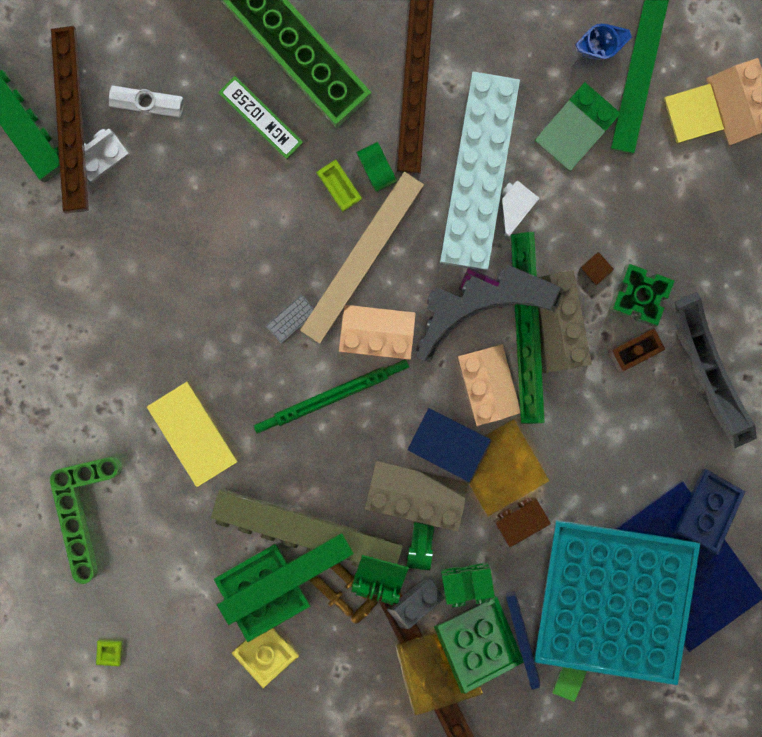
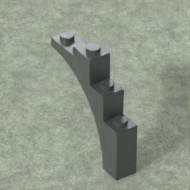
(451, 311)
(710, 372)

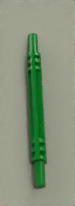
(331, 396)

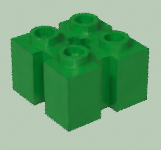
(653, 288)
(467, 584)

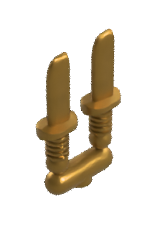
(335, 598)

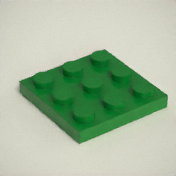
(275, 611)
(479, 644)

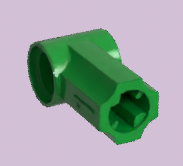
(420, 551)

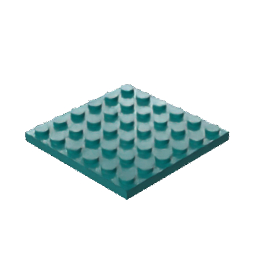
(616, 602)

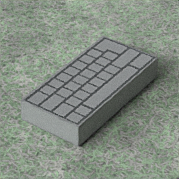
(290, 319)

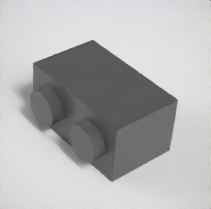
(416, 603)

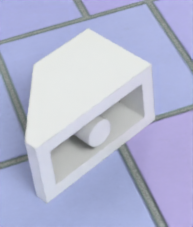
(515, 205)

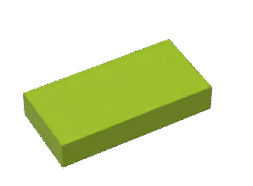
(339, 185)

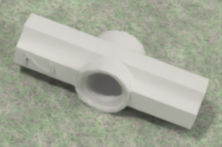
(131, 100)

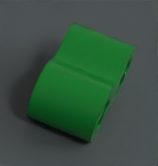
(376, 166)

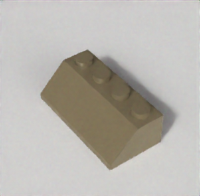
(563, 331)
(416, 496)

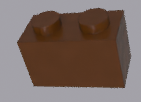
(636, 350)
(521, 521)

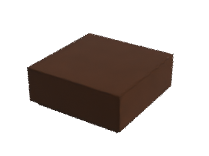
(597, 268)

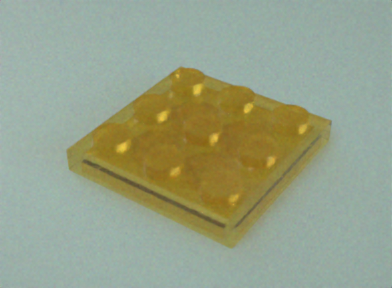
(507, 469)
(429, 675)

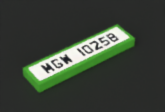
(260, 117)

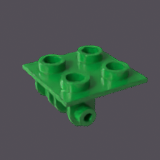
(379, 578)

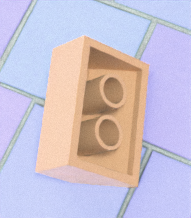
(739, 100)
(377, 332)
(488, 385)

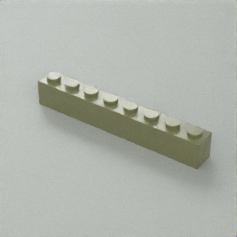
(297, 527)

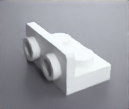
(103, 154)

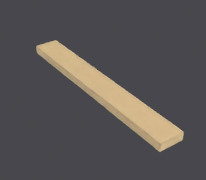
(362, 257)

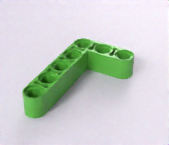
(77, 512)

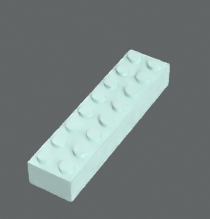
(479, 171)

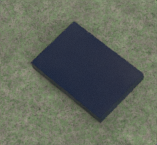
(449, 445)
(710, 511)

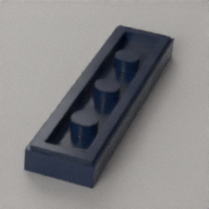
(523, 640)

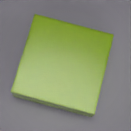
(109, 653)

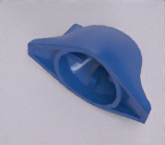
(602, 41)

